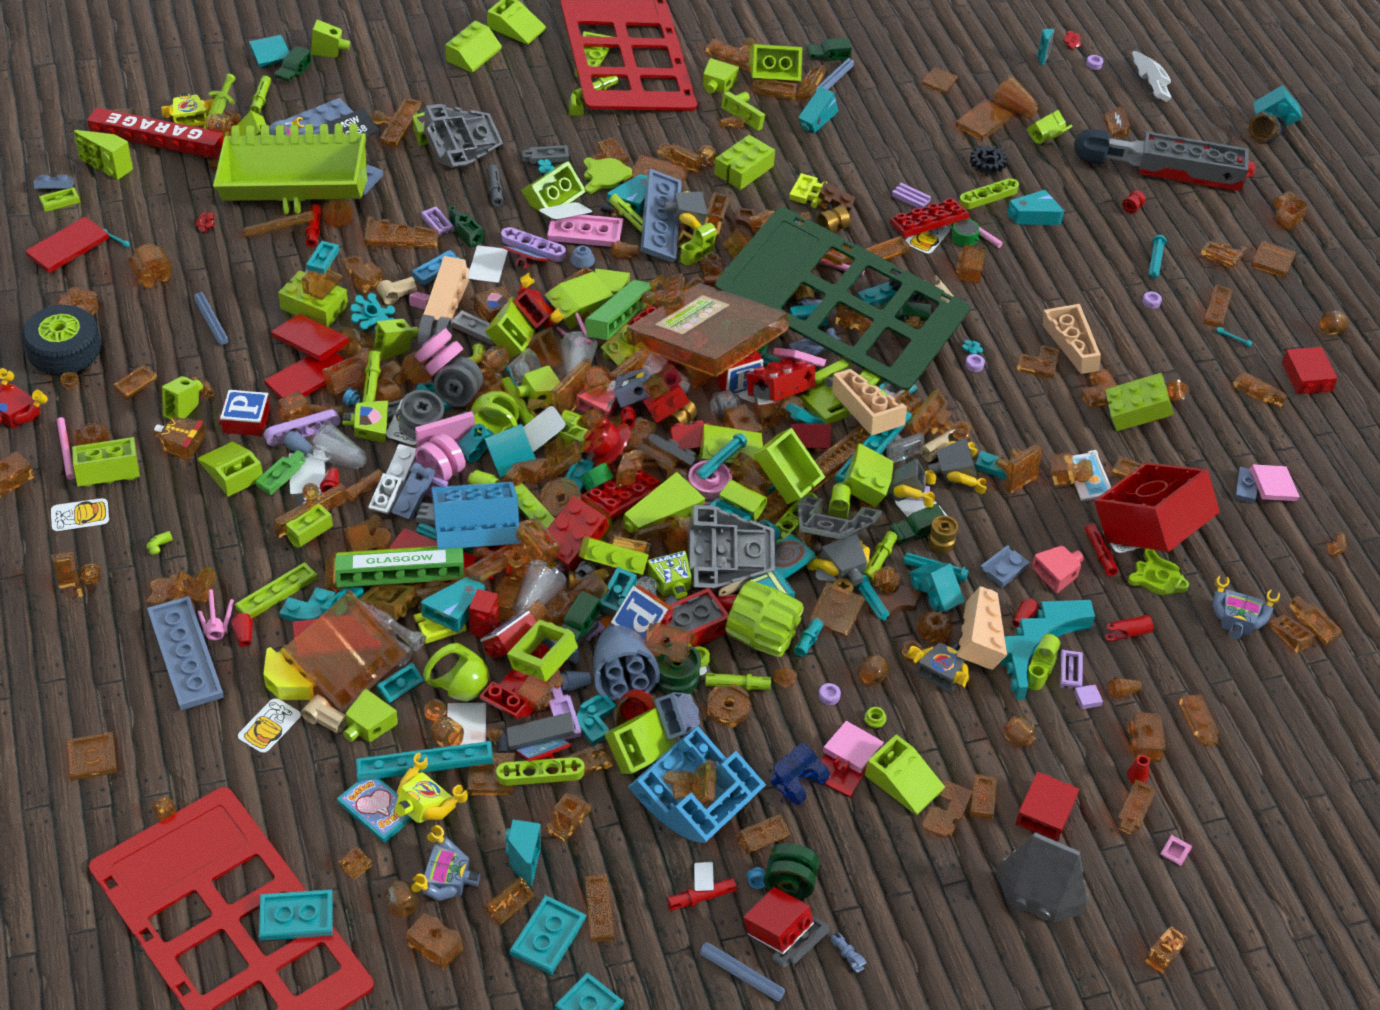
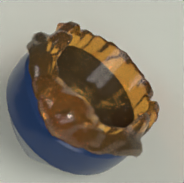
(1264, 127)

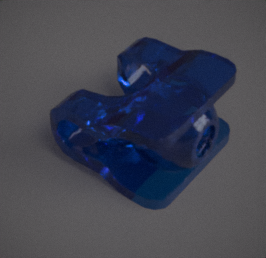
(798, 764)

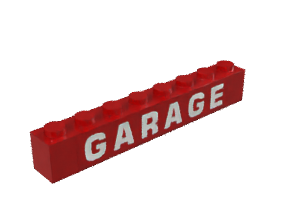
(157, 133)

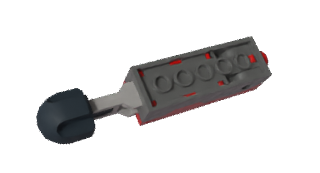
(1171, 157)

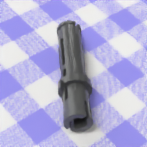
(496, 189)
(586, 566)

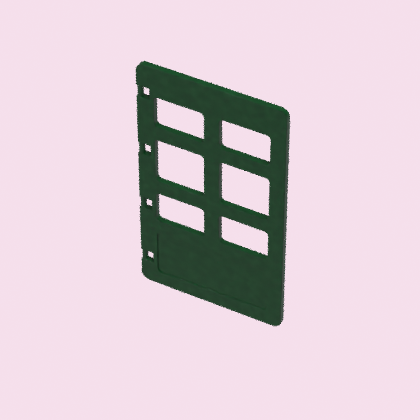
(782, 260)

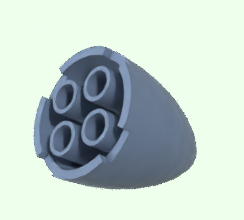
(622, 649)

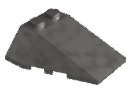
(459, 135)
(813, 521)
(727, 547)
(1044, 879)

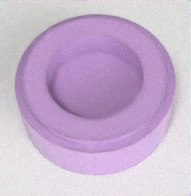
(1094, 62)
(1151, 300)
(974, 363)
(829, 694)

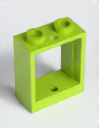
(548, 665)

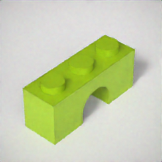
(613, 555)

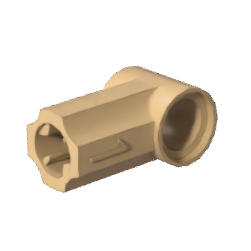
(391, 291)
(321, 712)

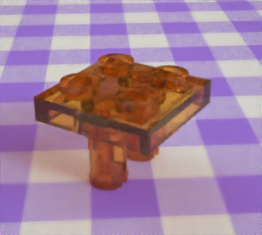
(1021, 468)

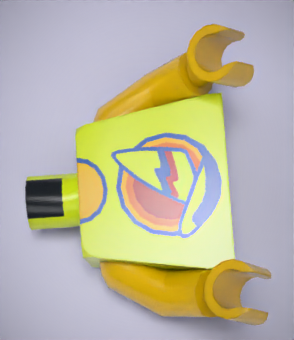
(188, 110)
(424, 798)

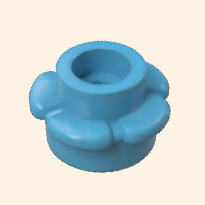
(351, 397)
(756, 877)

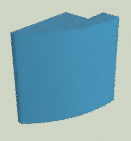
(475, 515)

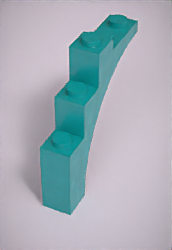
(1052, 618)

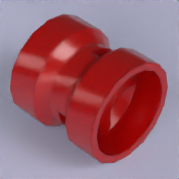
(1133, 202)

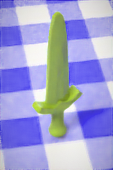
(221, 97)

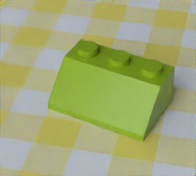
(472, 47)
(775, 62)
(554, 188)
(717, 437)
(105, 462)

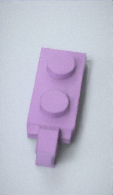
(562, 704)

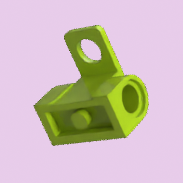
(1048, 128)
(743, 499)
(309, 525)

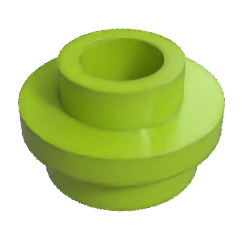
(875, 712)

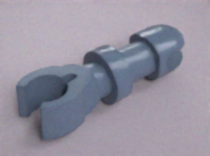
(847, 951)

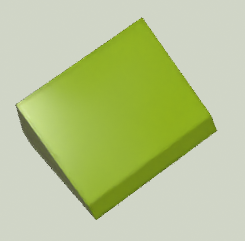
(576, 106)

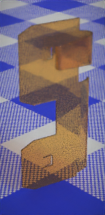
(940, 820)

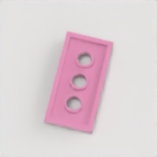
(593, 236)

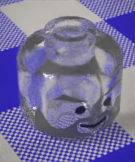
(722, 401)

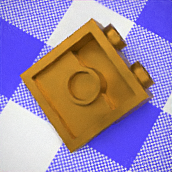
(391, 598)

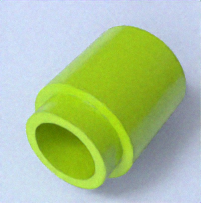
(480, 477)

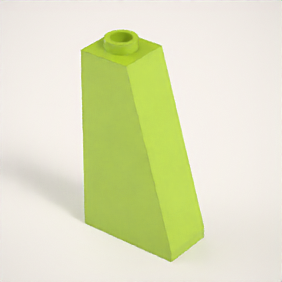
(670, 498)

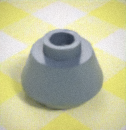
(582, 257)

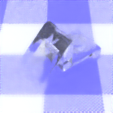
(524, 363)

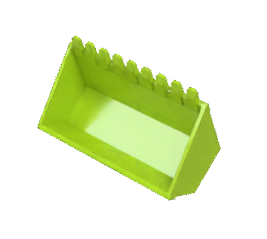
(292, 165)

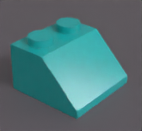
(523, 848)

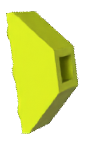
(285, 679)

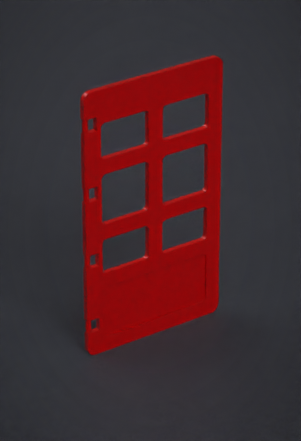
(619, 14)
(184, 858)

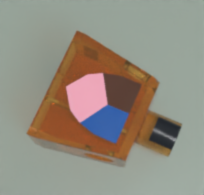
(491, 302)

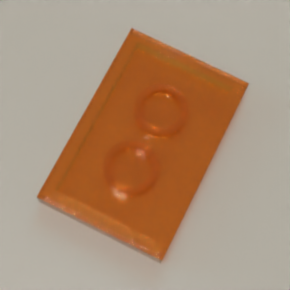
(983, 119)
(645, 163)
(565, 392)

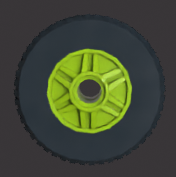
(61, 339)

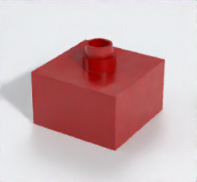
(1157, 506)

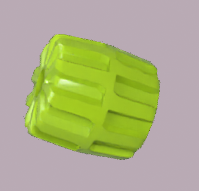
(764, 618)

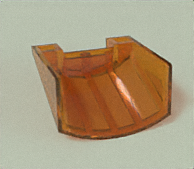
(344, 651)

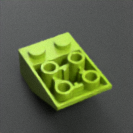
(514, 21)
(104, 152)
(511, 329)
(232, 467)
(639, 741)
(904, 775)

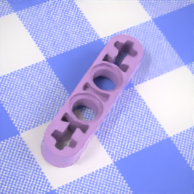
(553, 250)
(301, 425)

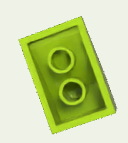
(578, 296)
(869, 475)

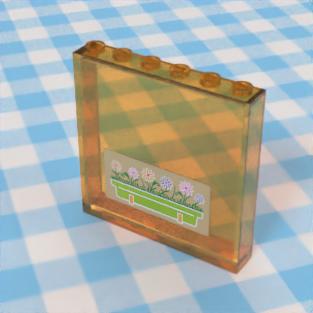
(708, 329)

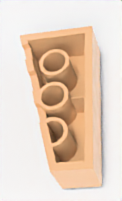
(448, 288)
(1073, 335)
(867, 403)
(983, 630)

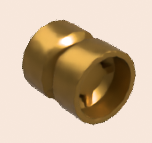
(835, 219)
(683, 415)
(943, 534)

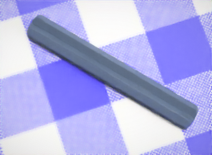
(836, 74)
(210, 318)
(742, 971)

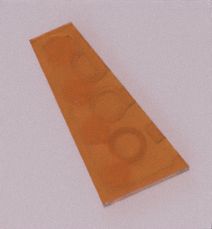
(388, 234)

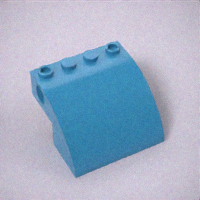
(687, 816)

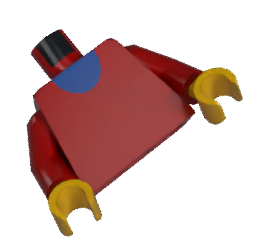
(535, 306)
(15, 404)

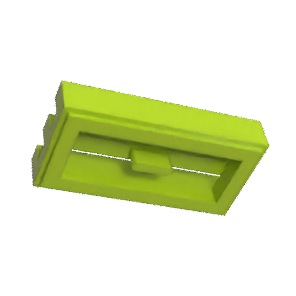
(59, 199)

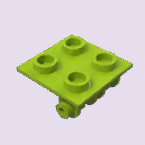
(618, 347)

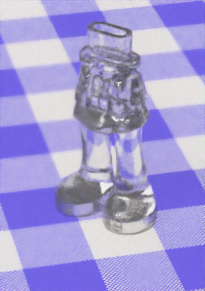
(413, 639)

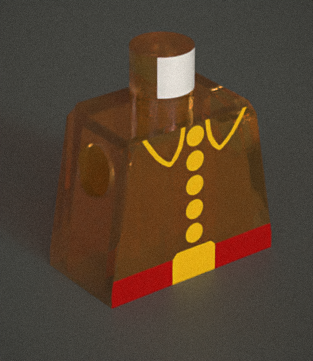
(181, 436)

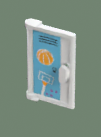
(1098, 483)

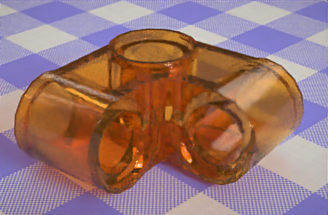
(1290, 209)
(388, 381)
(554, 614)

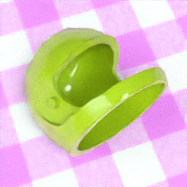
(495, 411)
(465, 679)

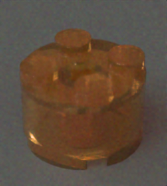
(150, 264)

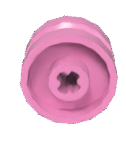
(438, 351)
(441, 455)
(712, 485)

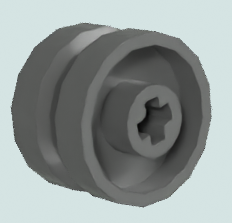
(429, 327)
(458, 381)
(418, 409)

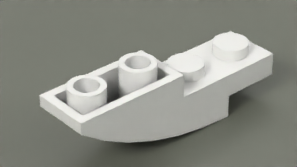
(1154, 74)
(394, 480)

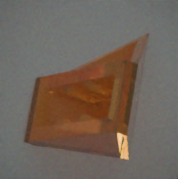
(546, 348)

